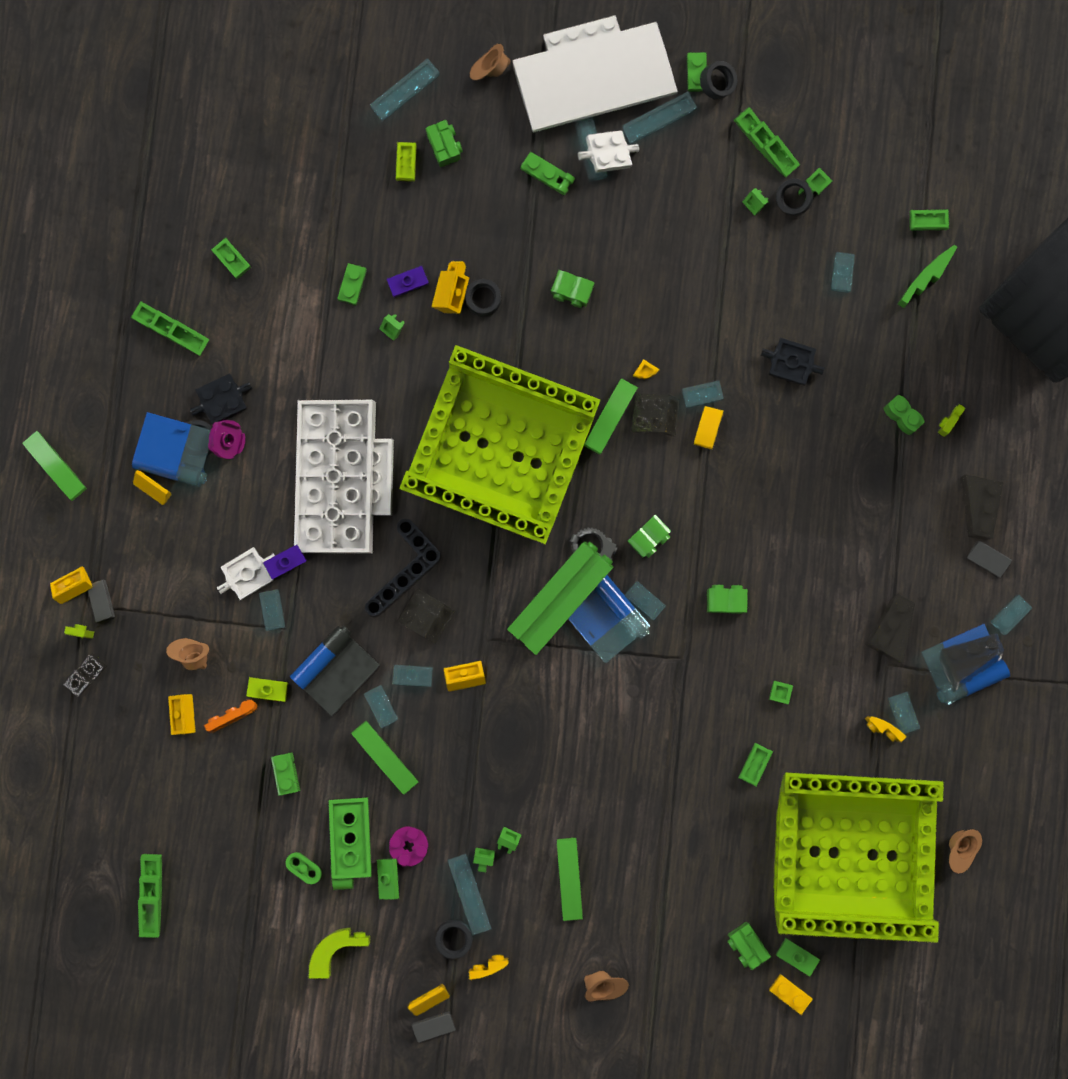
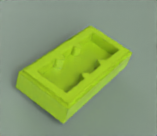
(405, 161)
(79, 631)
(267, 689)

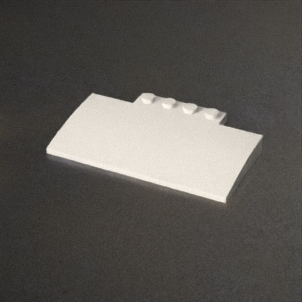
(593, 72)
(340, 476)

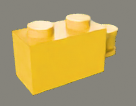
(451, 288)

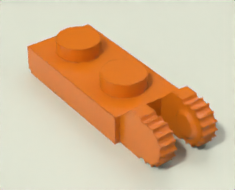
(231, 716)

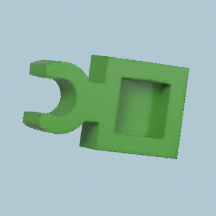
(818, 182)

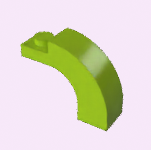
(321, 958)

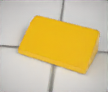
(151, 487)
(70, 585)
(464, 676)
(181, 714)
(428, 1000)

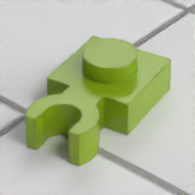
(948, 423)

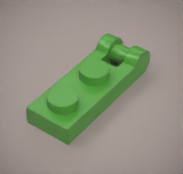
(547, 173)

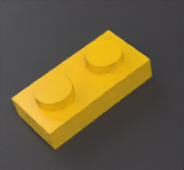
(790, 994)

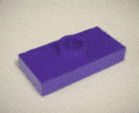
(407, 281)
(284, 561)

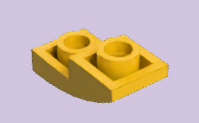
(708, 427)
(876, 724)
(494, 965)

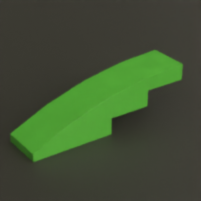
(766, 142)
(930, 273)
(170, 328)
(610, 416)
(54, 466)
(384, 757)
(569, 879)
(150, 895)

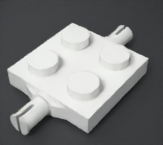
(608, 151)
(245, 574)

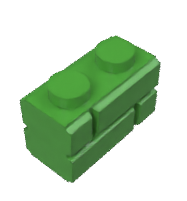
(443, 143)
(285, 774)
(748, 945)

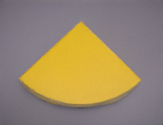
(645, 370)

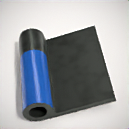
(335, 670)

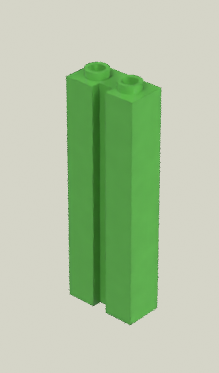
(561, 597)

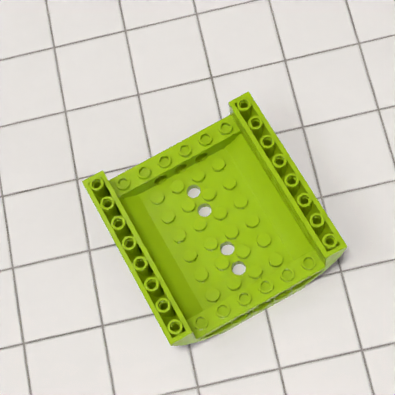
(514, 415)
(855, 816)

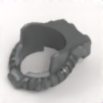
(606, 543)

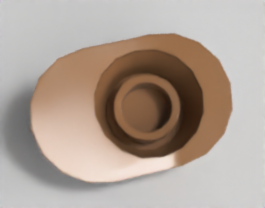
(491, 64)
(189, 652)
(963, 849)
(604, 987)

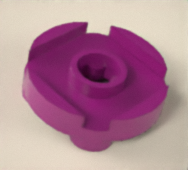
(217, 439)
(411, 835)

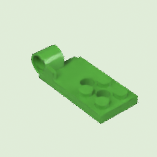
(353, 859)

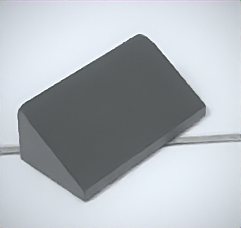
(989, 558)
(101, 601)
(433, 1026)

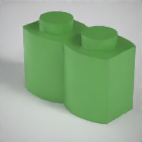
(572, 288)
(900, 411)
(649, 536)
(727, 600)

